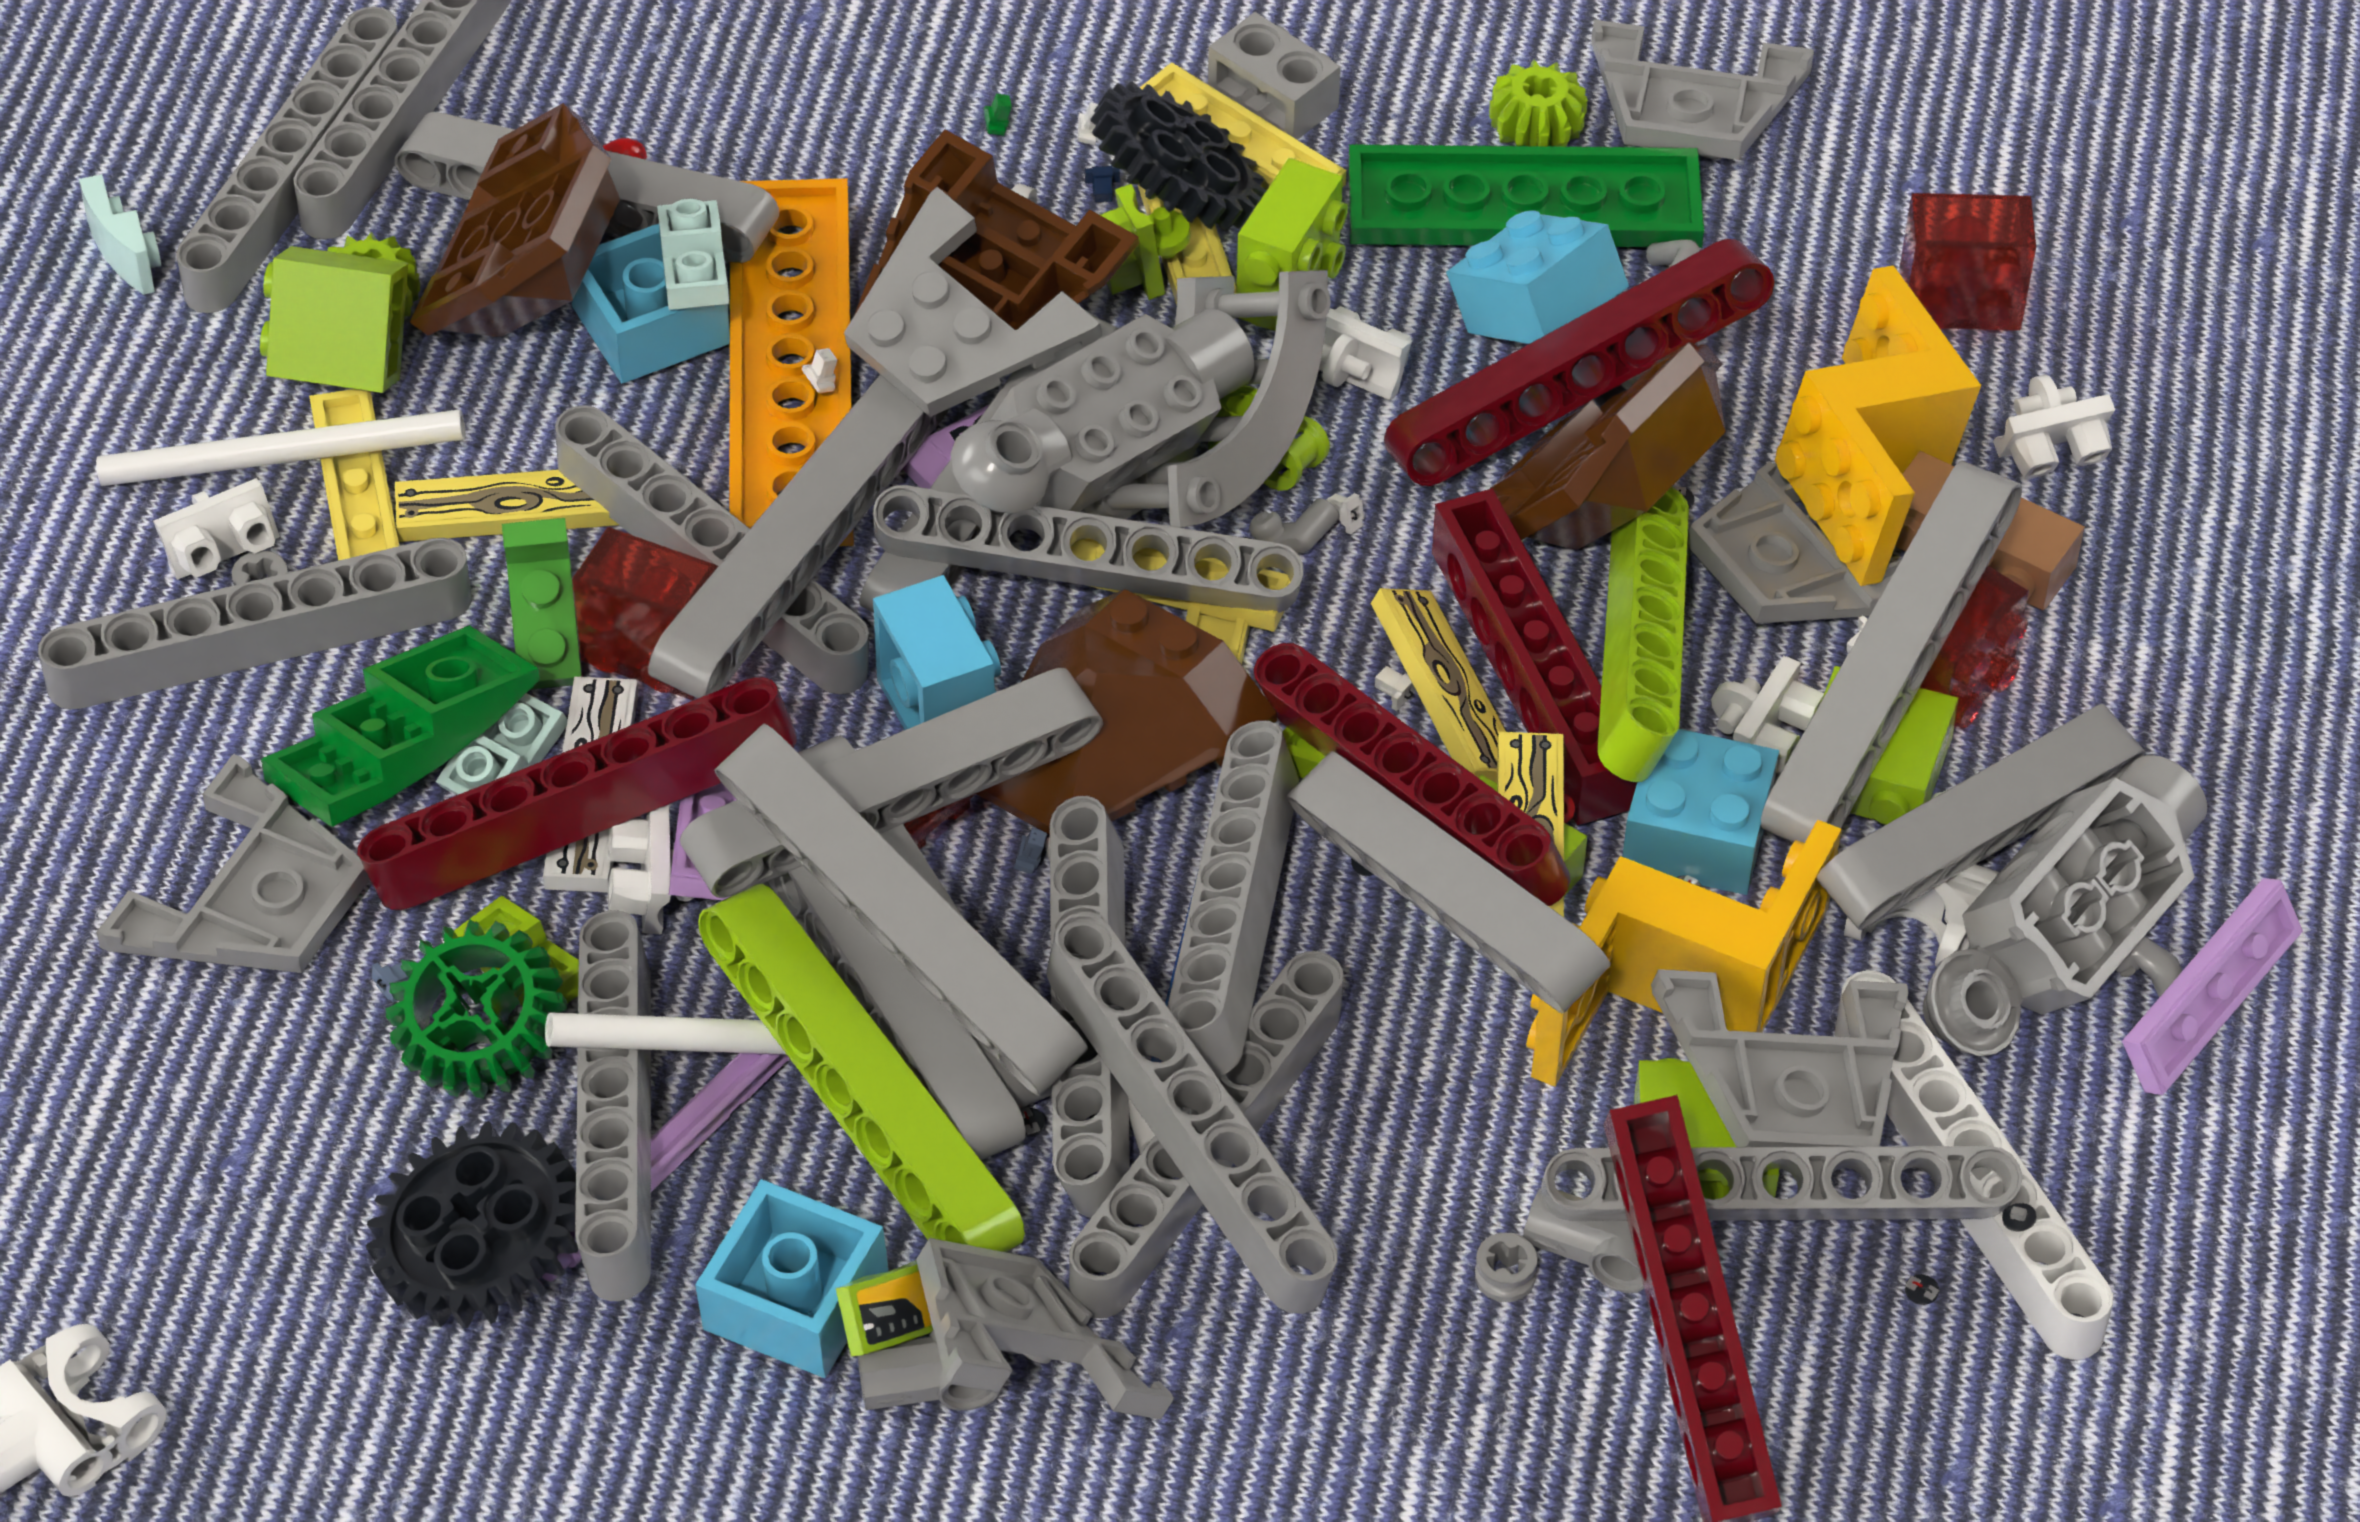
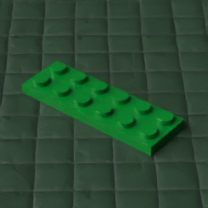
(1473, 191)

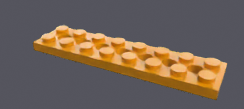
(761, 338)

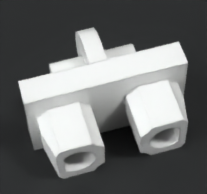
(1363, 354)
(2052, 418)
(217, 529)
(1761, 714)
(646, 889)

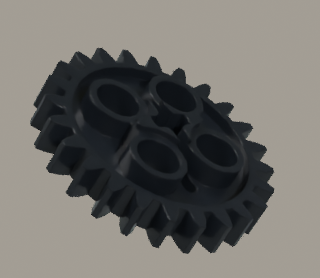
(1177, 156)
(475, 1225)

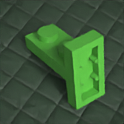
(543, 599)

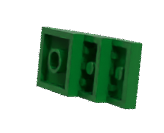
(404, 725)

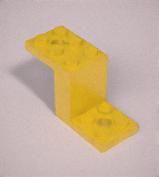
(1870, 418)
(1666, 923)

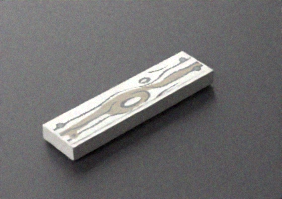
(595, 711)

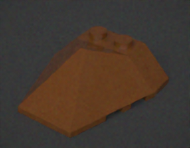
(1020, 249)
(1164, 703)

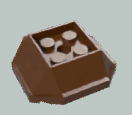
(524, 230)
(1619, 457)

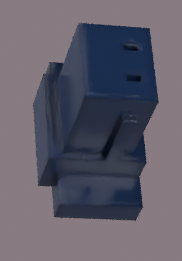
(1102, 181)

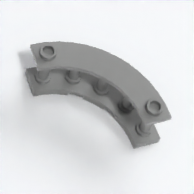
(1260, 438)

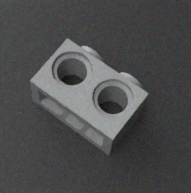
(1274, 75)

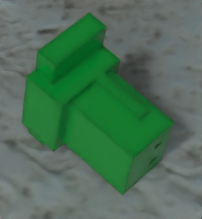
(997, 114)

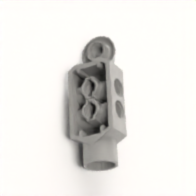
(1104, 414)
(2068, 905)

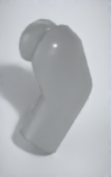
(1299, 534)
(2154, 962)

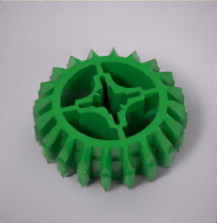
(431, 1045)

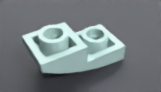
(120, 235)
(692, 254)
(509, 745)

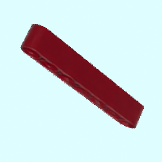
(1550, 369)
(1345, 720)
(567, 795)

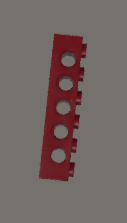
(1527, 643)
(1691, 1312)

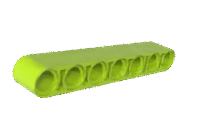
(1644, 639)
(858, 1072)

